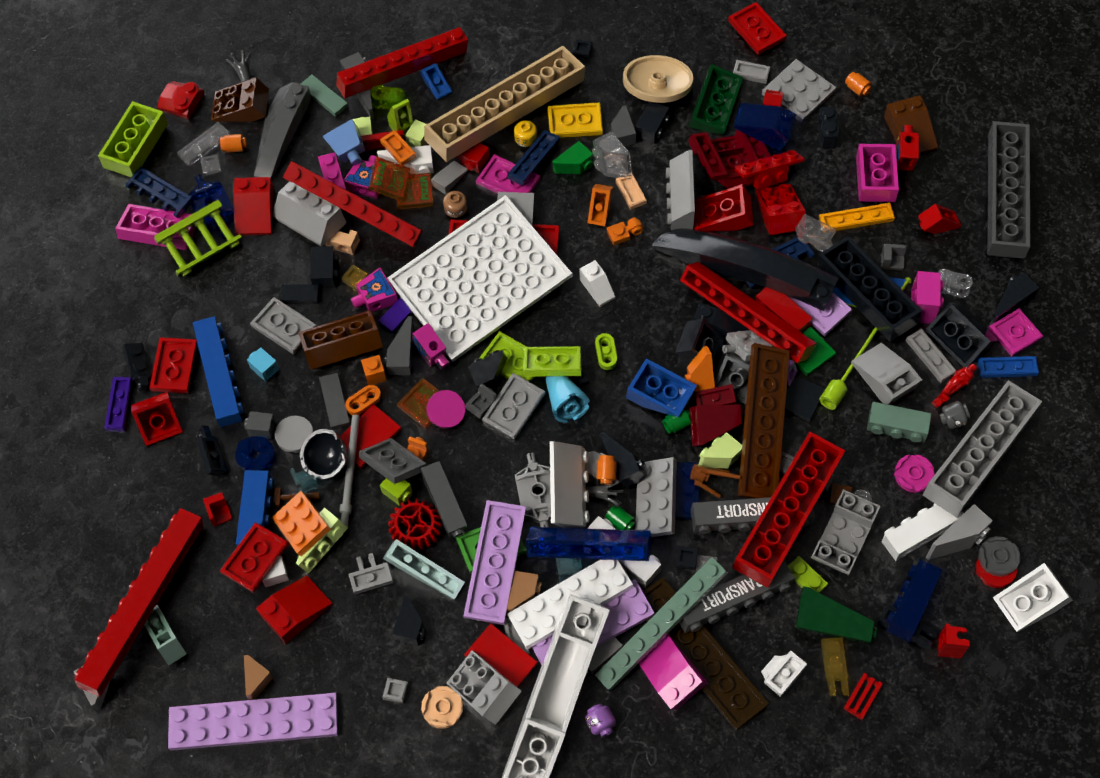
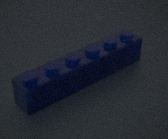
(589, 543)

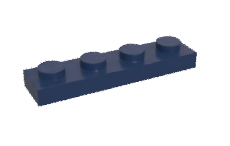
(533, 157)

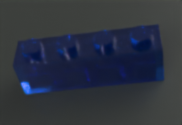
(914, 600)

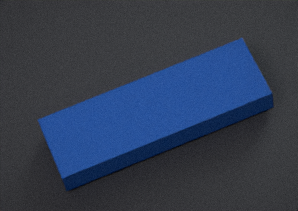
(1008, 366)

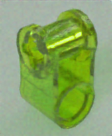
(388, 97)

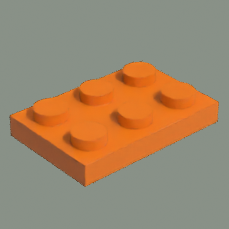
(301, 523)

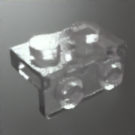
(815, 232)

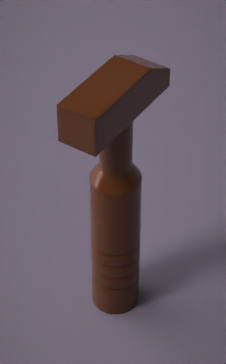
(278, 497)

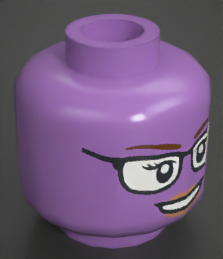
(600, 720)

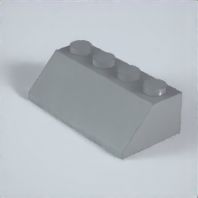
(681, 191)
(307, 214)

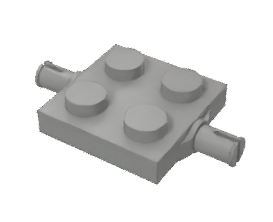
(741, 343)

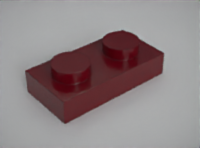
(716, 396)

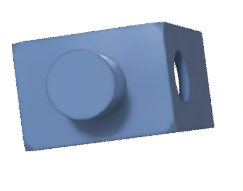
(346, 142)

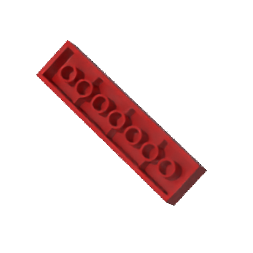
(788, 509)

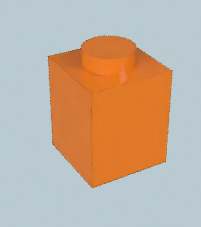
(373, 370)

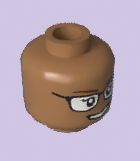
(455, 204)

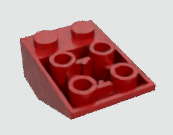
(780, 208)

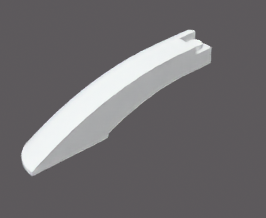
(556, 689)

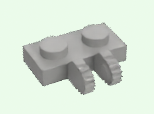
(370, 577)

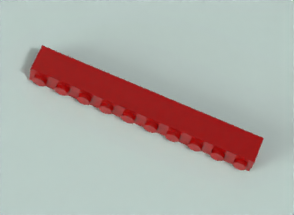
(139, 603)

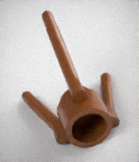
(702, 474)

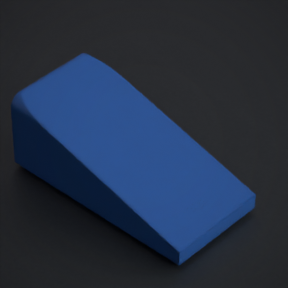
(436, 81)

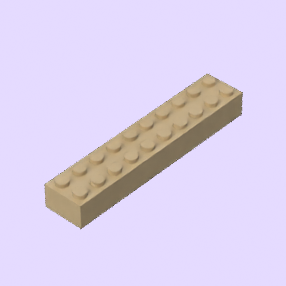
(504, 103)

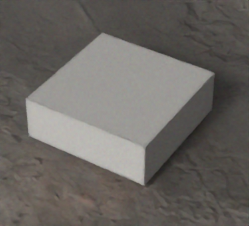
(395, 690)

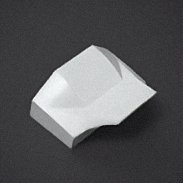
(782, 672)

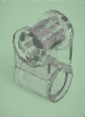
(954, 283)

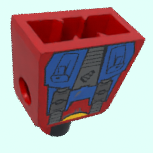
(907, 149)

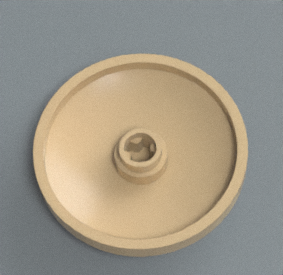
(657, 78)

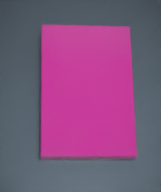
(496, 177)

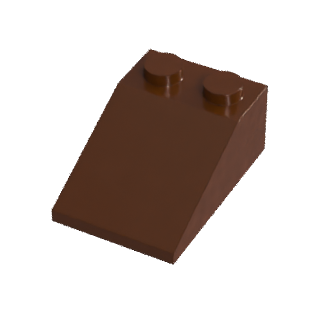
(913, 113)

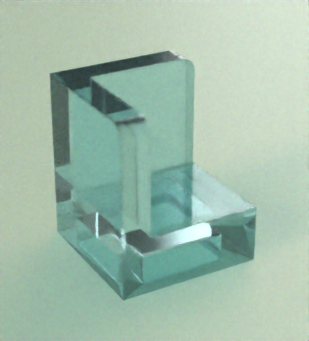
(304, 480)

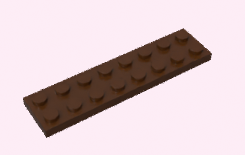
(763, 421)

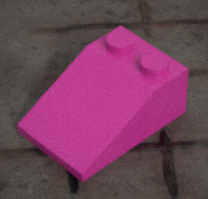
(672, 673)

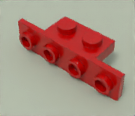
(770, 169)

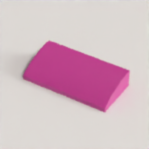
(143, 223)

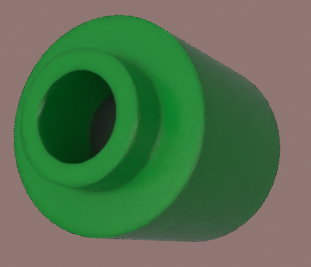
(675, 424)
(620, 518)

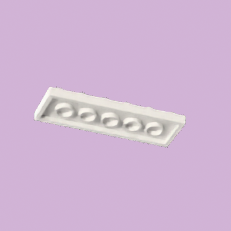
(596, 583)

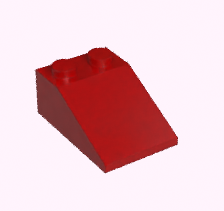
(253, 205)
(724, 210)
(293, 608)

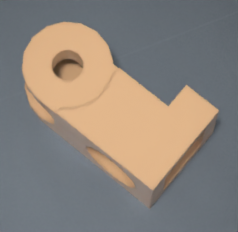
(344, 242)

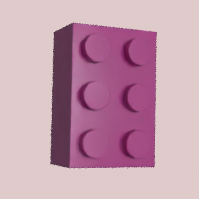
(877, 172)

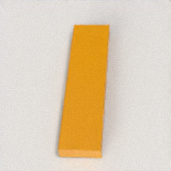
(858, 217)

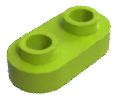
(607, 352)

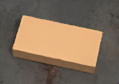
(631, 192)

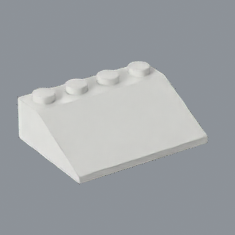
(568, 485)

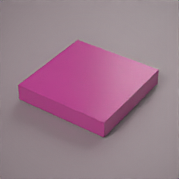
(1015, 332)

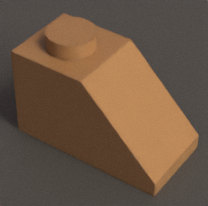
(523, 589)

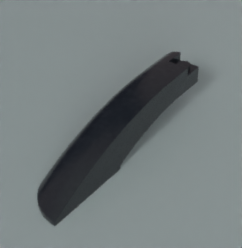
(751, 264)

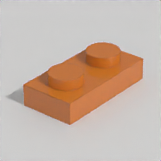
(398, 148)

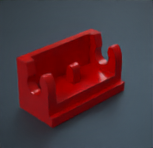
(949, 644)

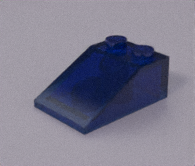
(766, 123)

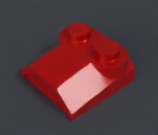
(180, 99)

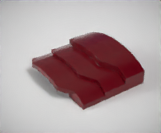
(724, 154)

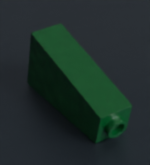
(831, 618)

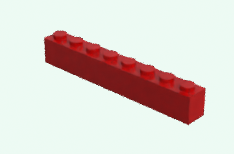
(401, 62)
(353, 204)
(747, 311)

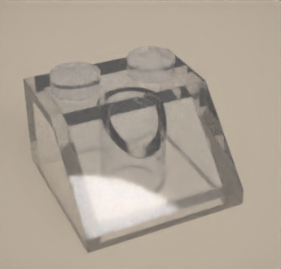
(611, 157)

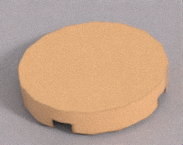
(442, 707)

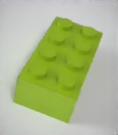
(133, 139)

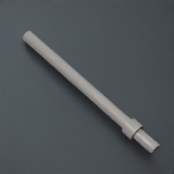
(345, 507)

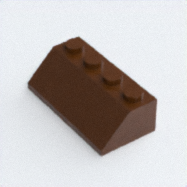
(340, 339)

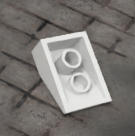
(1032, 598)

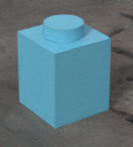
(262, 364)

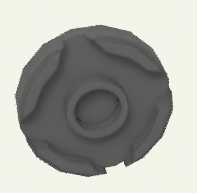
(999, 556)

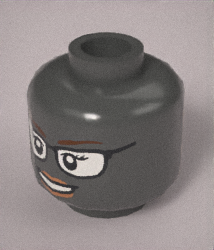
(954, 415)

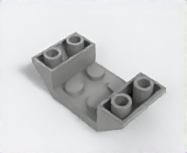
(846, 532)

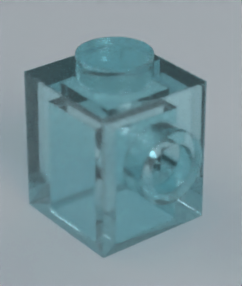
(567, 567)

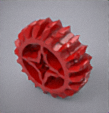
(419, 509)

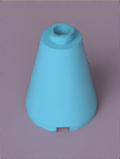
(566, 398)

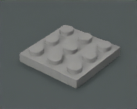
(802, 89)

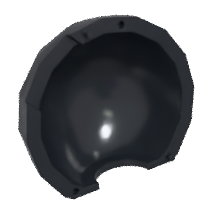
(323, 454)

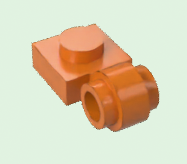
(620, 233)

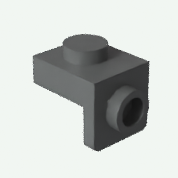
(481, 401)

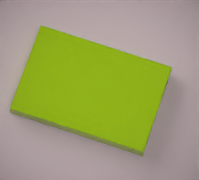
(514, 352)
(552, 361)

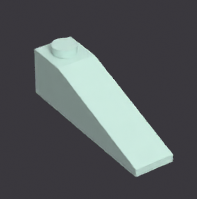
(423, 569)

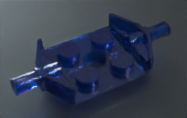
(210, 191)

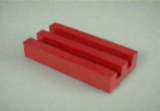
(871, 681)

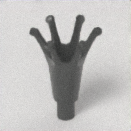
(241, 68)
(604, 492)

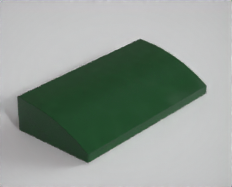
(715, 100)

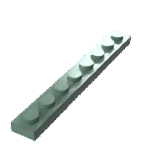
(661, 623)

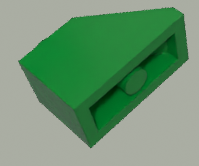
(574, 160)

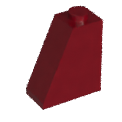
(713, 421)

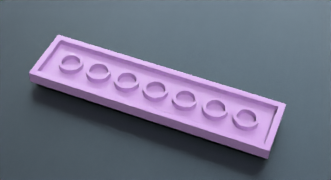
(252, 721)

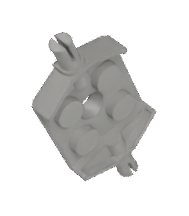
(537, 506)

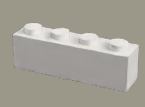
(917, 531)
(642, 571)

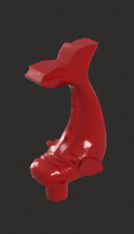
(960, 378)

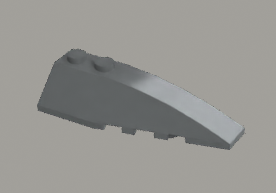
(281, 126)

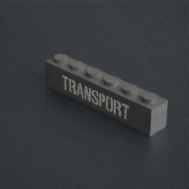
(730, 515)
(734, 595)

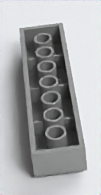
(982, 449)

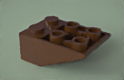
(241, 102)

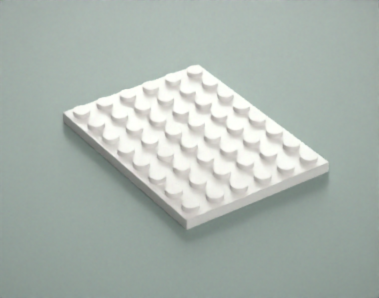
(479, 277)

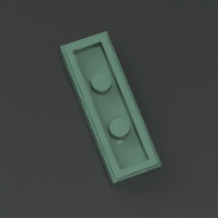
(325, 96)

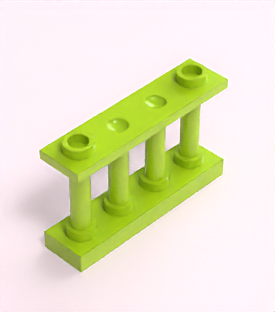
(181, 229)

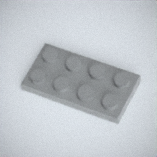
(657, 498)

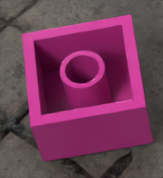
(927, 295)

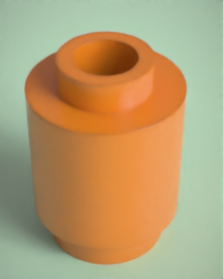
(858, 84)
(233, 143)
(606, 469)

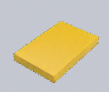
(575, 120)

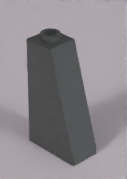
(444, 499)

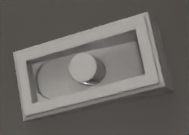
(448, 177)

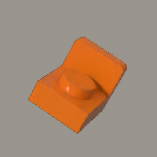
(418, 447)

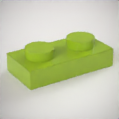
(806, 576)

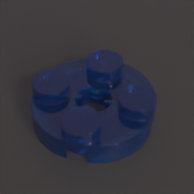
(254, 444)

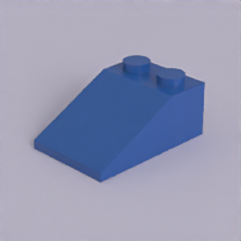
(660, 389)

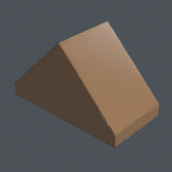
(255, 677)

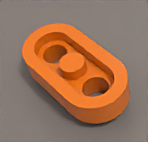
(362, 400)

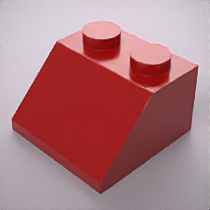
(156, 418)

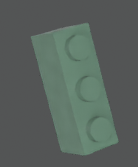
(898, 422)

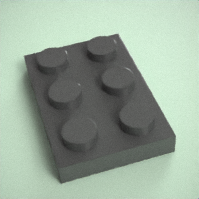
(392, 460)

